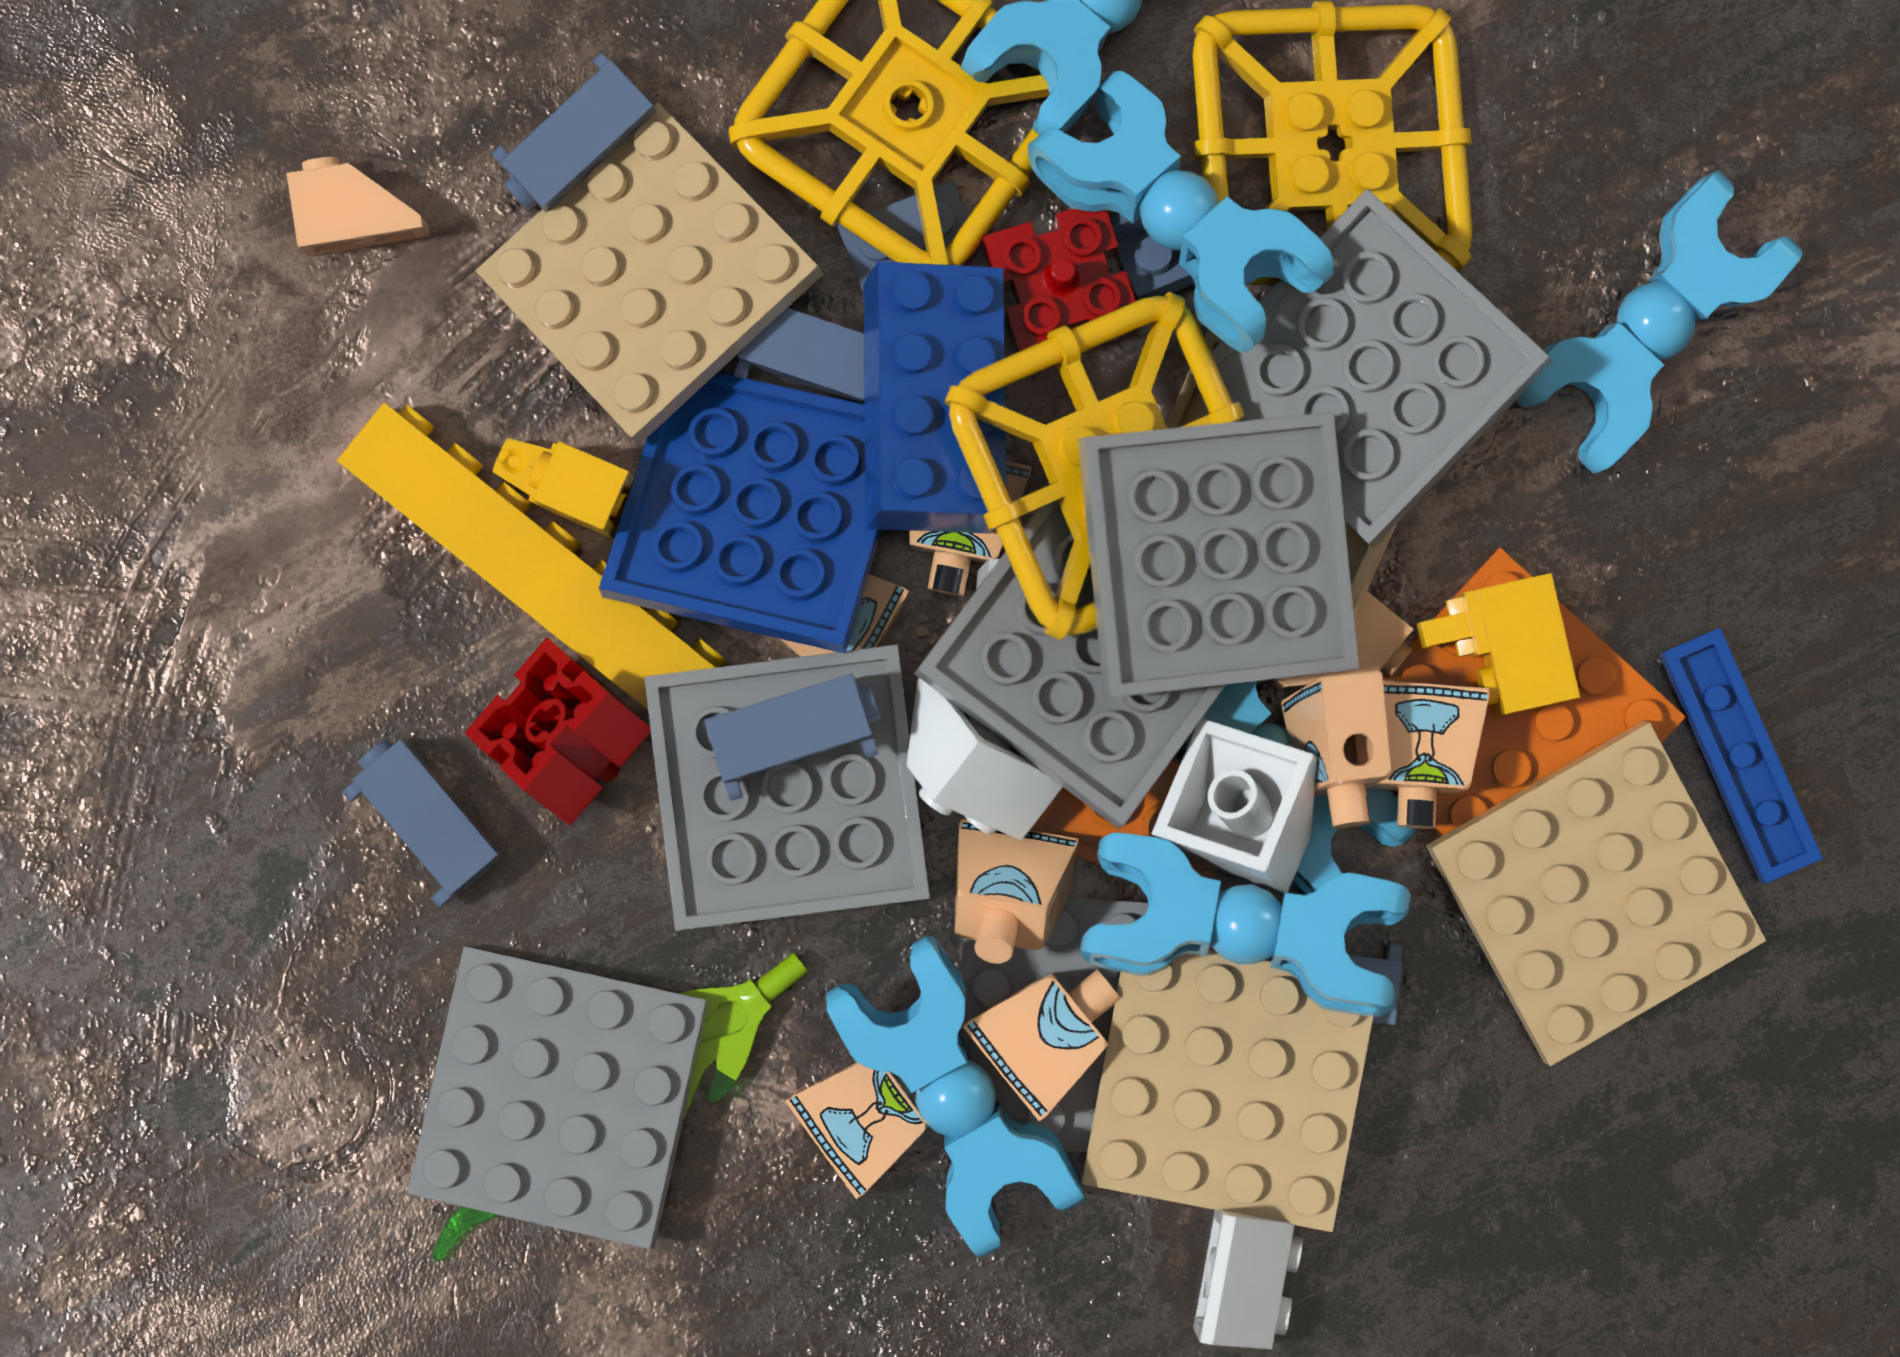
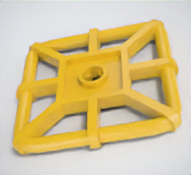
(1355, 109)
(868, 121)
(1058, 441)

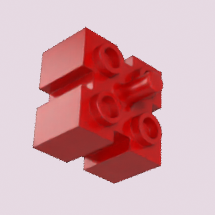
(1058, 274)
(558, 732)

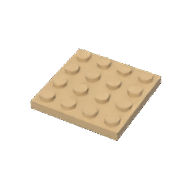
(650, 274)
(1596, 893)
(1227, 1092)

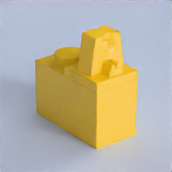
(567, 483)
(1520, 639)

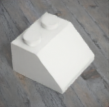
(972, 769)
(1241, 805)
(1245, 1281)

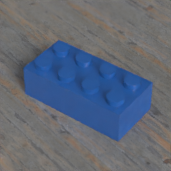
(920, 337)

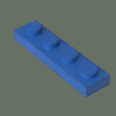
(1740, 756)

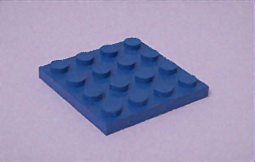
(750, 514)

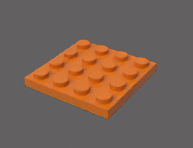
(1537, 741)

